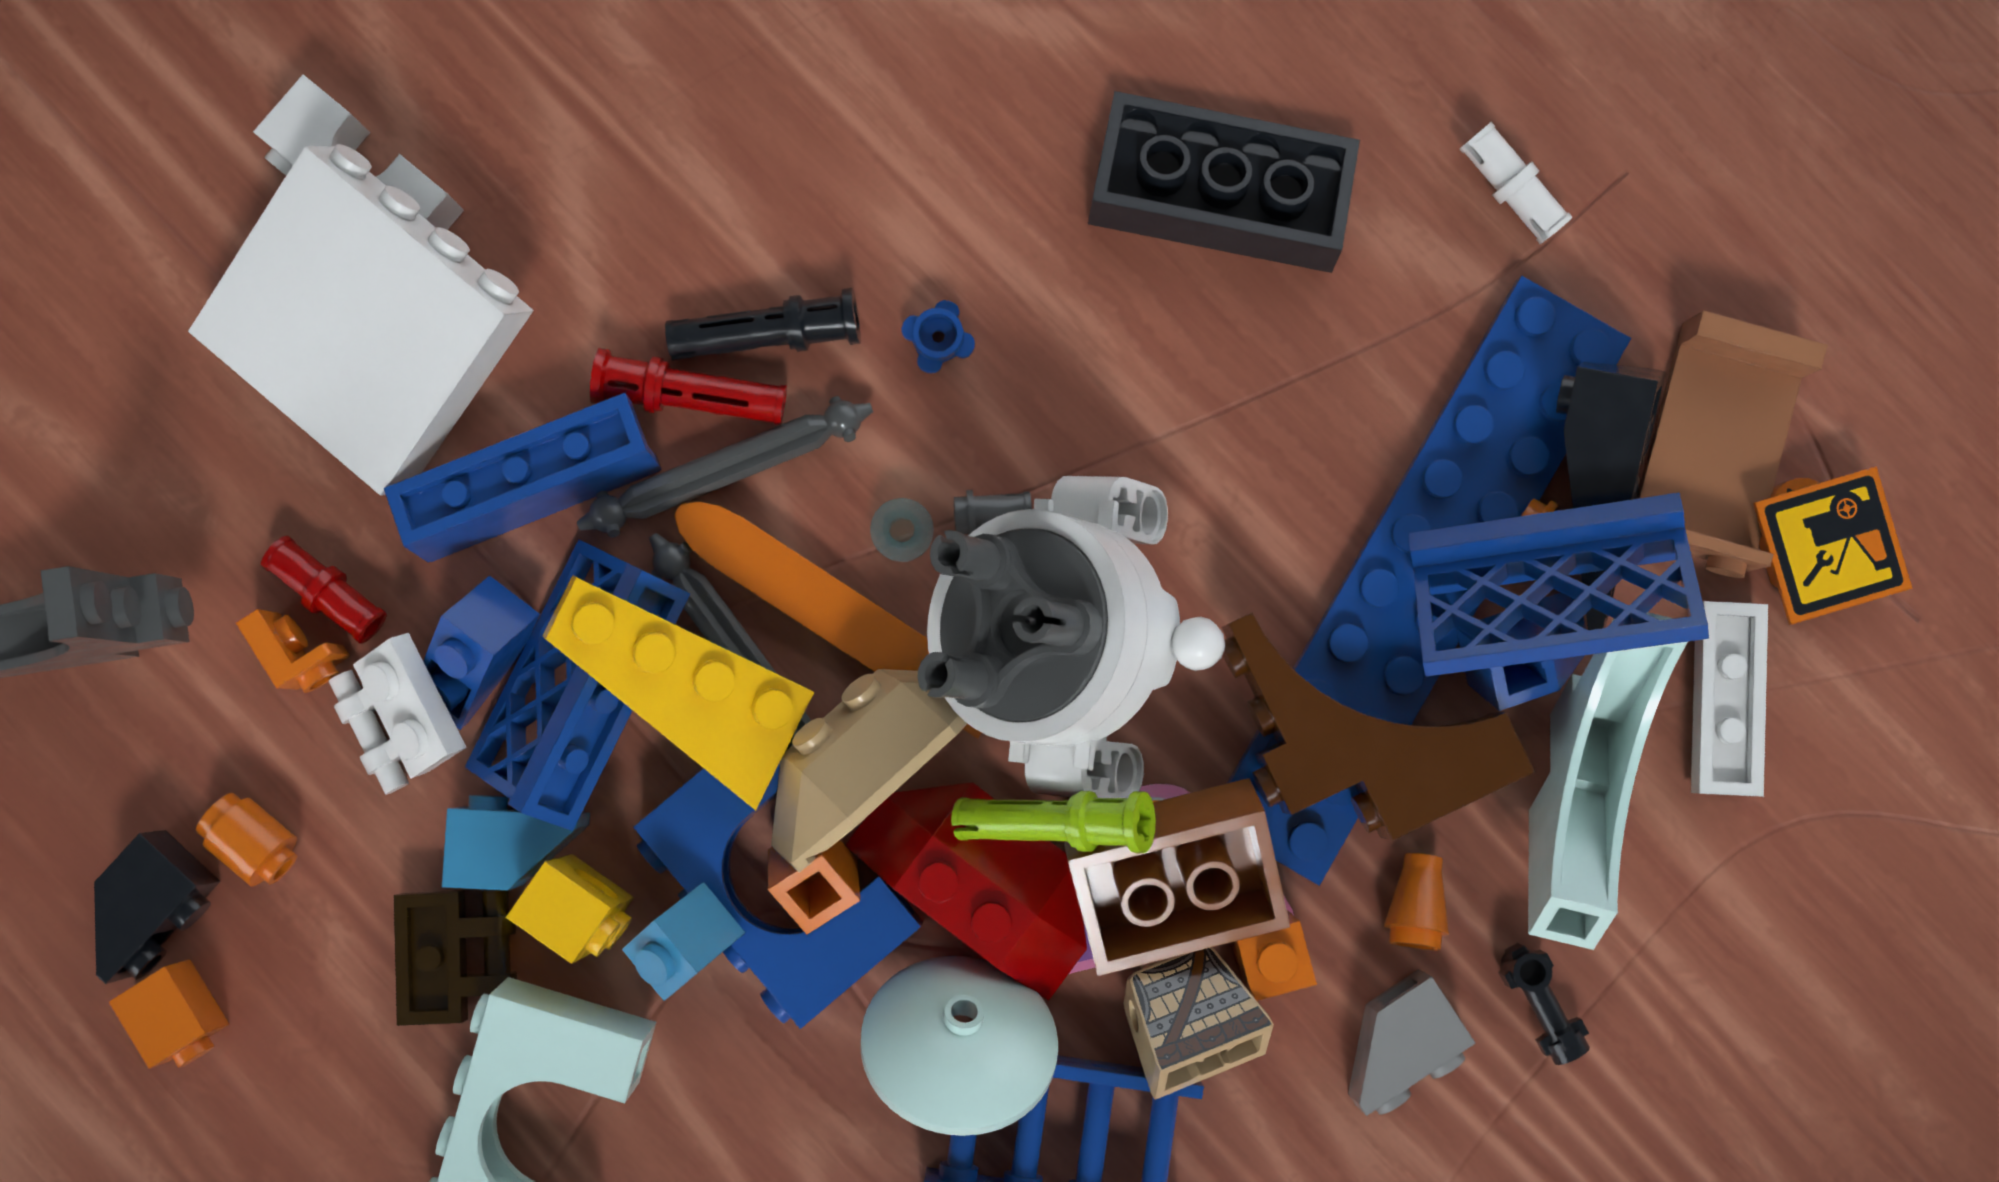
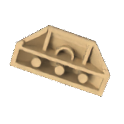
(855, 760)

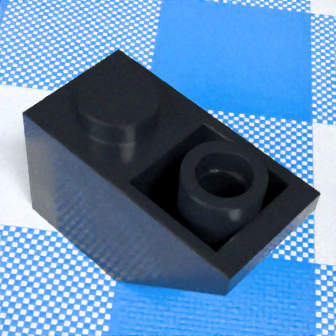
(143, 901)

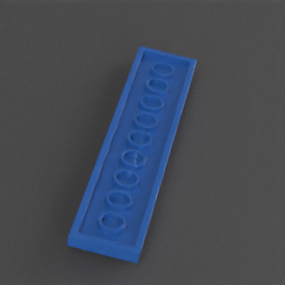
(1477, 464)

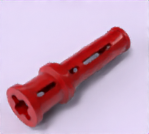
(658, 386)

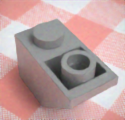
(1403, 1040)

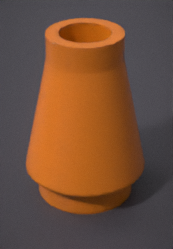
(1418, 905)

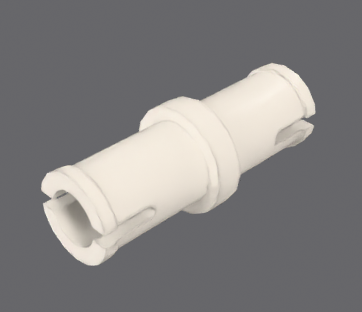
(1516, 183)

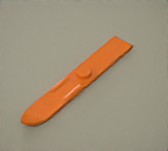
(801, 589)

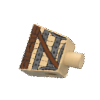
(1192, 1020)

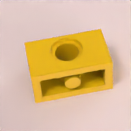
(572, 909)

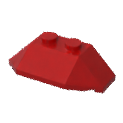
(996, 896)

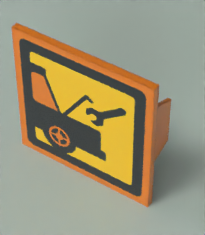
(1832, 545)

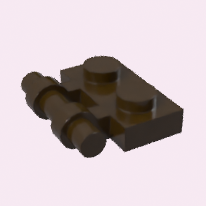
(433, 954)

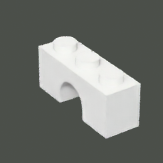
(315, 119)

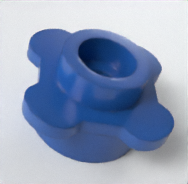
(943, 319)

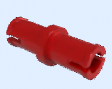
(323, 589)

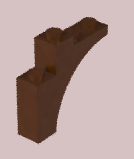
(1399, 769)

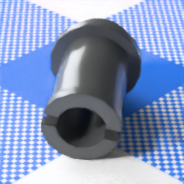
(974, 511)

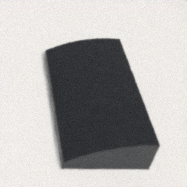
(1224, 182)

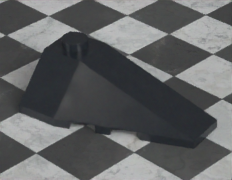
(1607, 438)

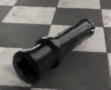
(793, 324)

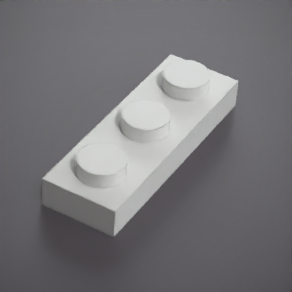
(1730, 701)

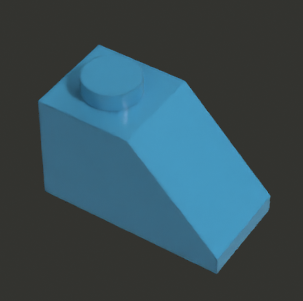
(683, 941)

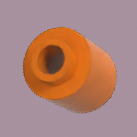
(247, 840)

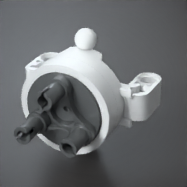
(1061, 631)

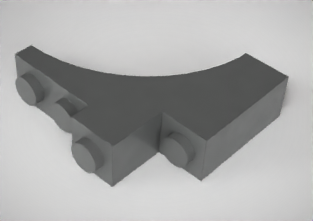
(91, 620)

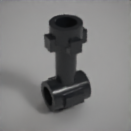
(1532, 973)

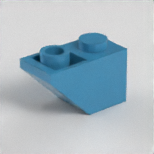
(499, 845)

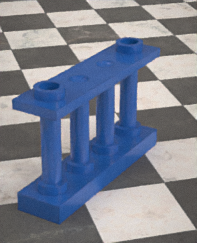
(1102, 1080)

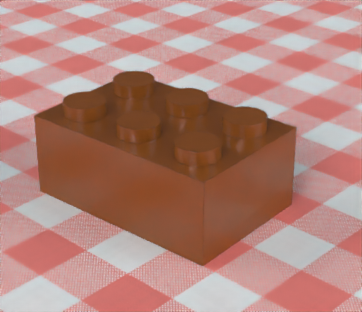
(1194, 889)

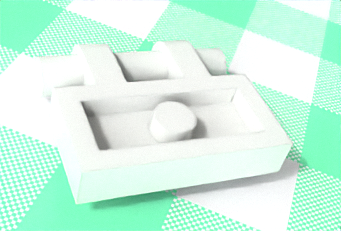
(409, 708)

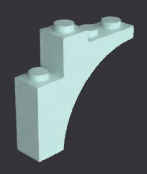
(1585, 801)

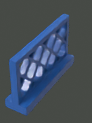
(1548, 550)
(576, 718)

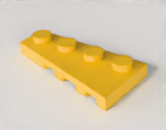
(692, 691)

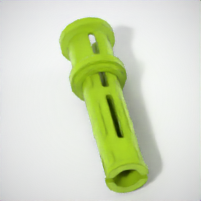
(1080, 821)

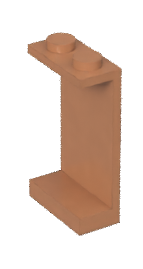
(1726, 432)

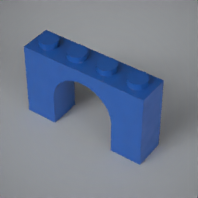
(801, 972)

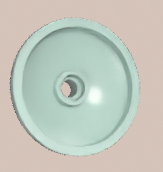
(955, 1072)

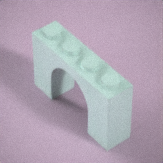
(528, 1038)

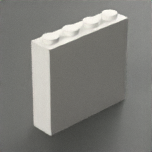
(360, 316)

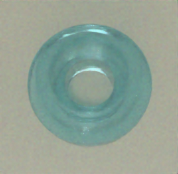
(890, 513)

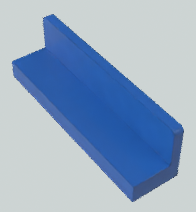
(521, 479)

